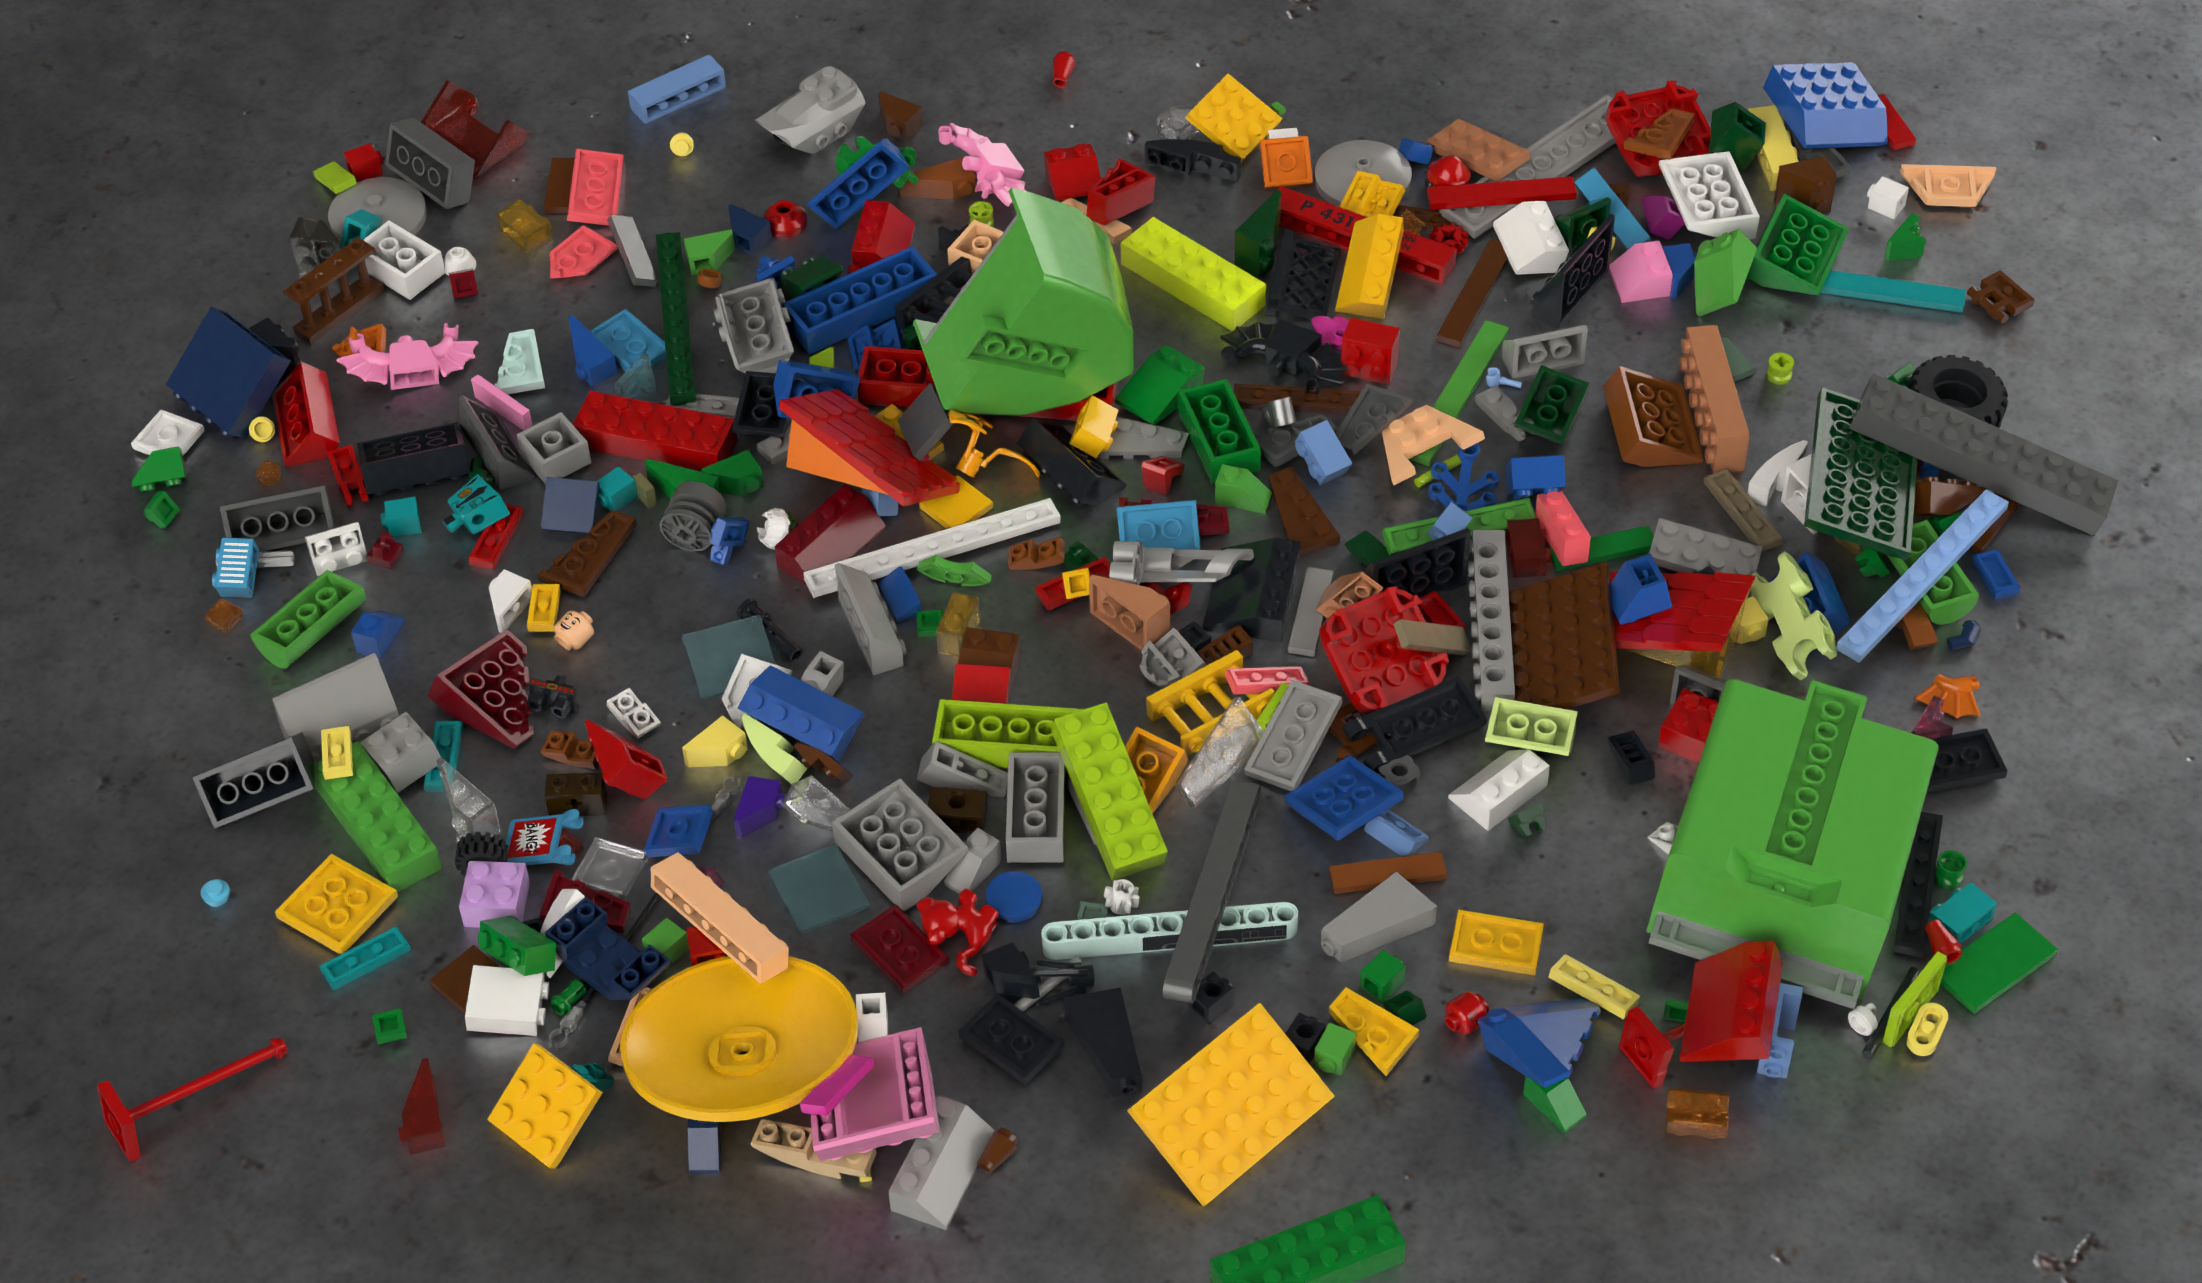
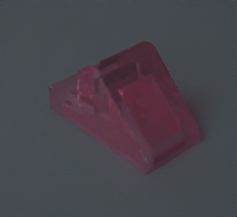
(1930, 723)

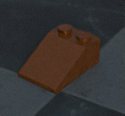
(991, 649)

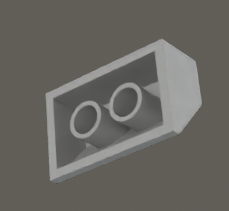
(1551, 349)

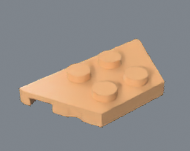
(1948, 184)

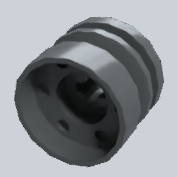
(691, 515)

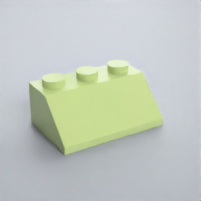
(1532, 726)

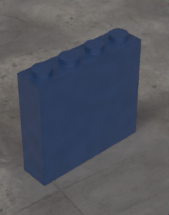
(227, 373)

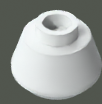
(458, 259)

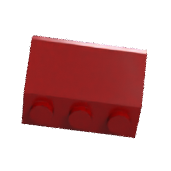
(881, 233)

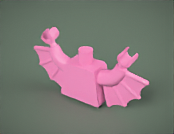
(991, 162)
(409, 361)

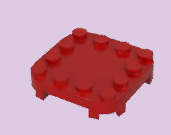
(1637, 111)
(1369, 654)

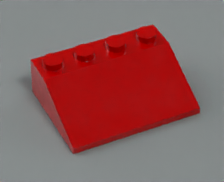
(1733, 1004)

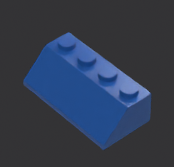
(859, 183)
(801, 712)

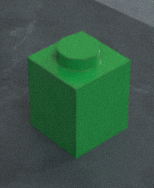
(1382, 976)

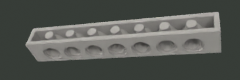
(1492, 618)

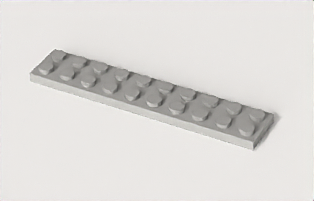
(1550, 157)

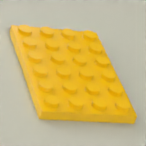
(1231, 1104)

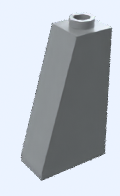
(1378, 918)

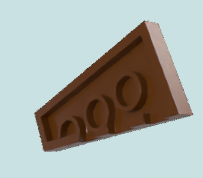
(589, 556)

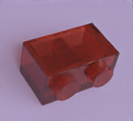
(1527, 548)

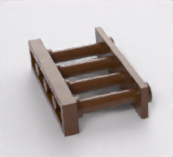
(345, 303)

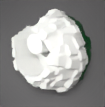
(776, 527)

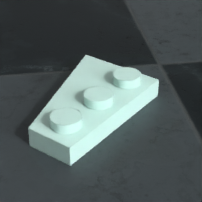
(521, 364)

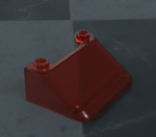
(453, 121)

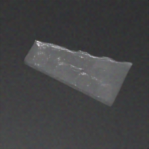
(1221, 754)

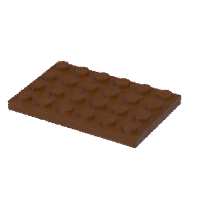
(1564, 639)

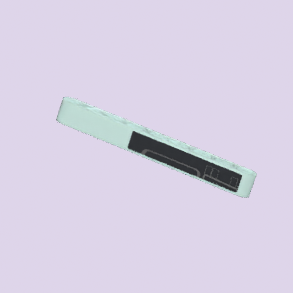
(1162, 930)

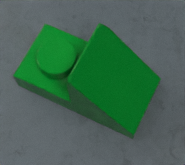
(1906, 241)

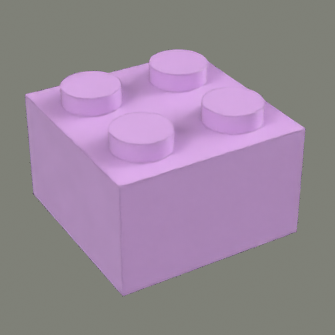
(493, 891)

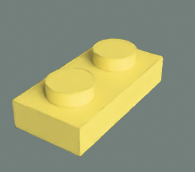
(337, 752)

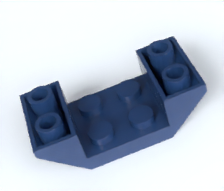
(602, 955)

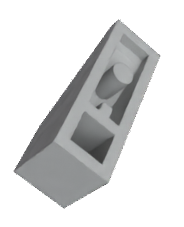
(953, 769)

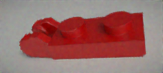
(347, 473)

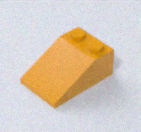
(1156, 764)

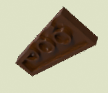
(1301, 513)

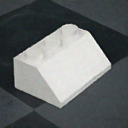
(1531, 238)
(1502, 787)

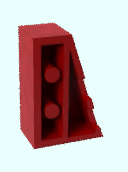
(1120, 192)

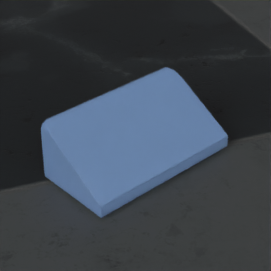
(1396, 833)

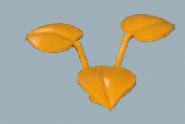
(972, 457)

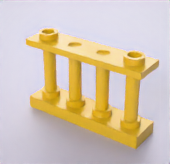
(1194, 686)

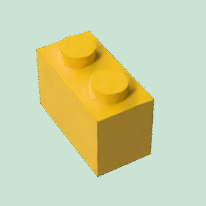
(1094, 427)

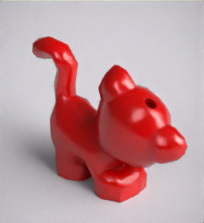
(944, 919)

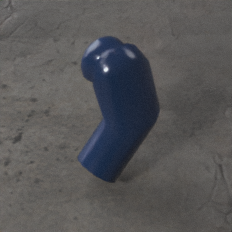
(1967, 638)

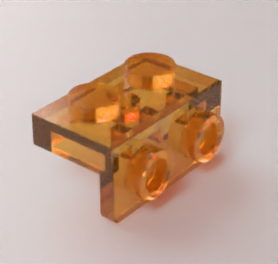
(1697, 1113)

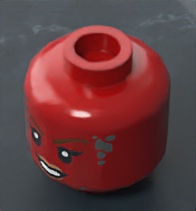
(1464, 1012)

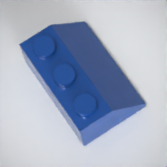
(801, 379)
(1824, 594)

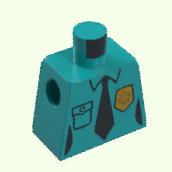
(475, 507)

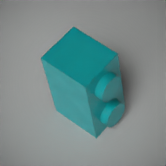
(1965, 912)

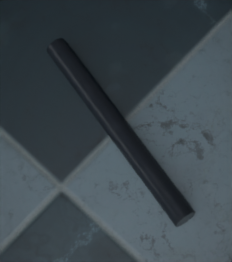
(1878, 1034)

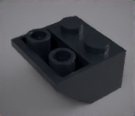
(277, 338)

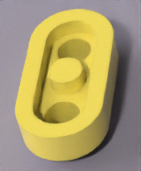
(1926, 1031)

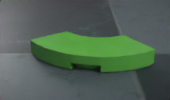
(965, 573)

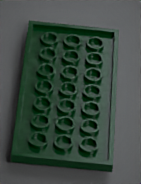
(1857, 483)

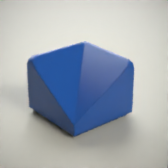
(1416, 151)

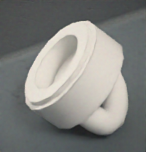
(1863, 1019)

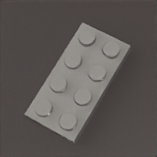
(1693, 549)
(1293, 736)

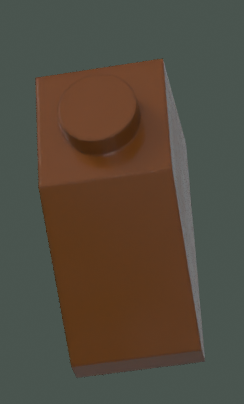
(899, 116)

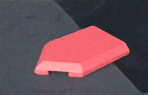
(580, 253)

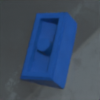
(900, 595)

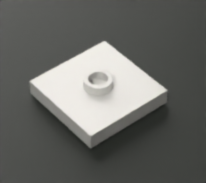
(167, 431)

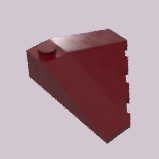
(489, 690)

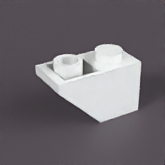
(871, 1016)

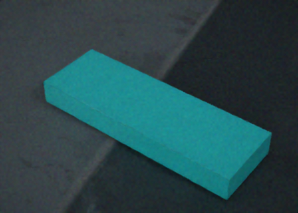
(447, 740)
(365, 958)

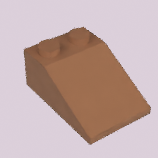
(1130, 609)

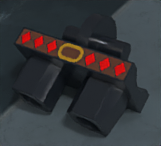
(554, 694)

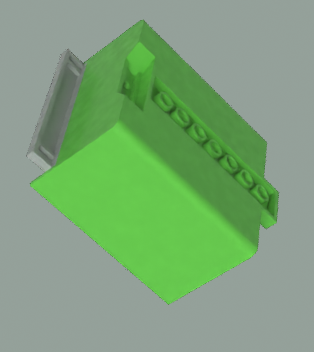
(1795, 836)

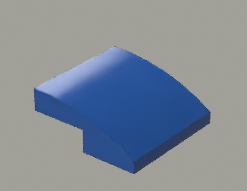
(885, 336)

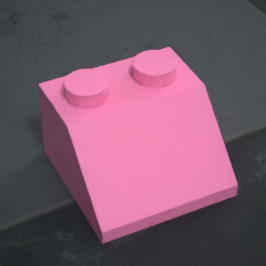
(1642, 273)

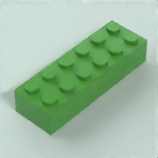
(379, 822)

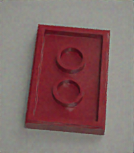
(899, 949)

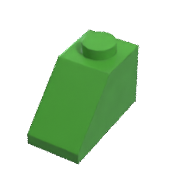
(1241, 490)

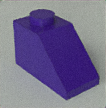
(758, 805)

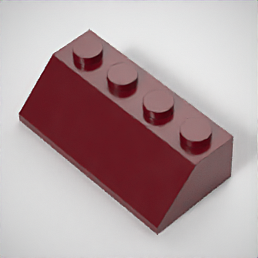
(829, 534)

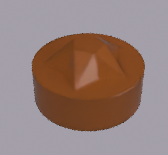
(709, 278)

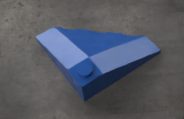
(1540, 1036)

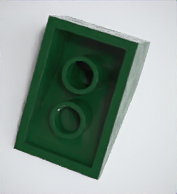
(1258, 238)
(1552, 405)

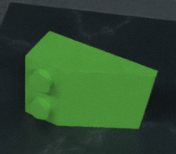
(1722, 270)

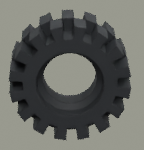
(479, 849)

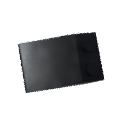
(757, 407)

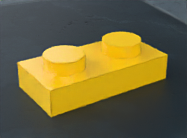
(543, 607)

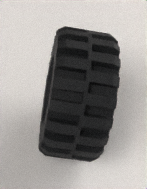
(1964, 382)

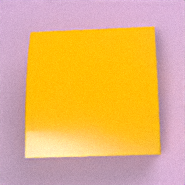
(1371, 195)

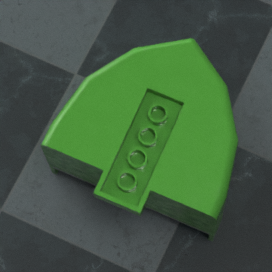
(1035, 319)

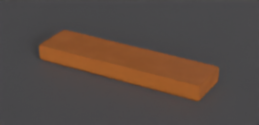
(1369, 874)

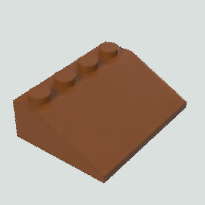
(1651, 420)

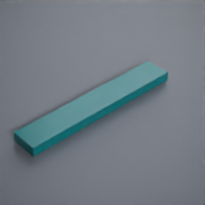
(1894, 291)

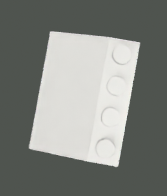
(1711, 194)

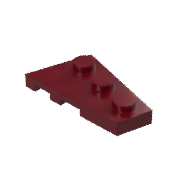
(616, 908)

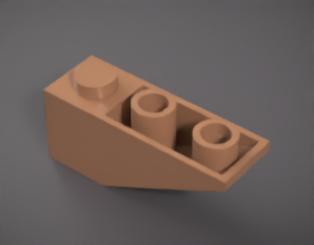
(1347, 591)

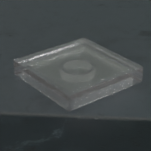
(610, 867)

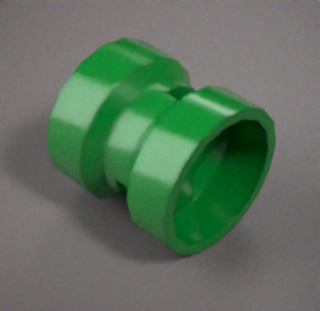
(1950, 870)

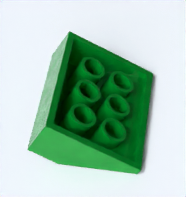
(1796, 248)

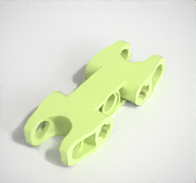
(1799, 628)

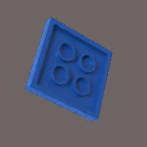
(1344, 797)

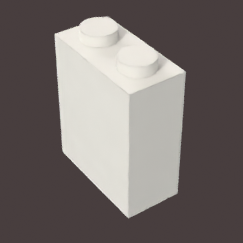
(505, 1001)

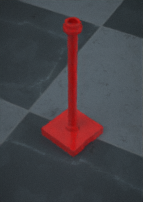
(1647, 1046)
(122, 1120)

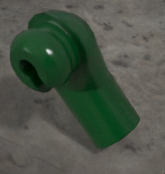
(476, 468)

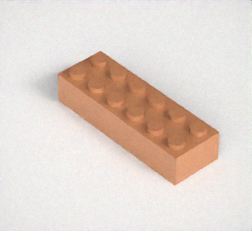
(1714, 399)

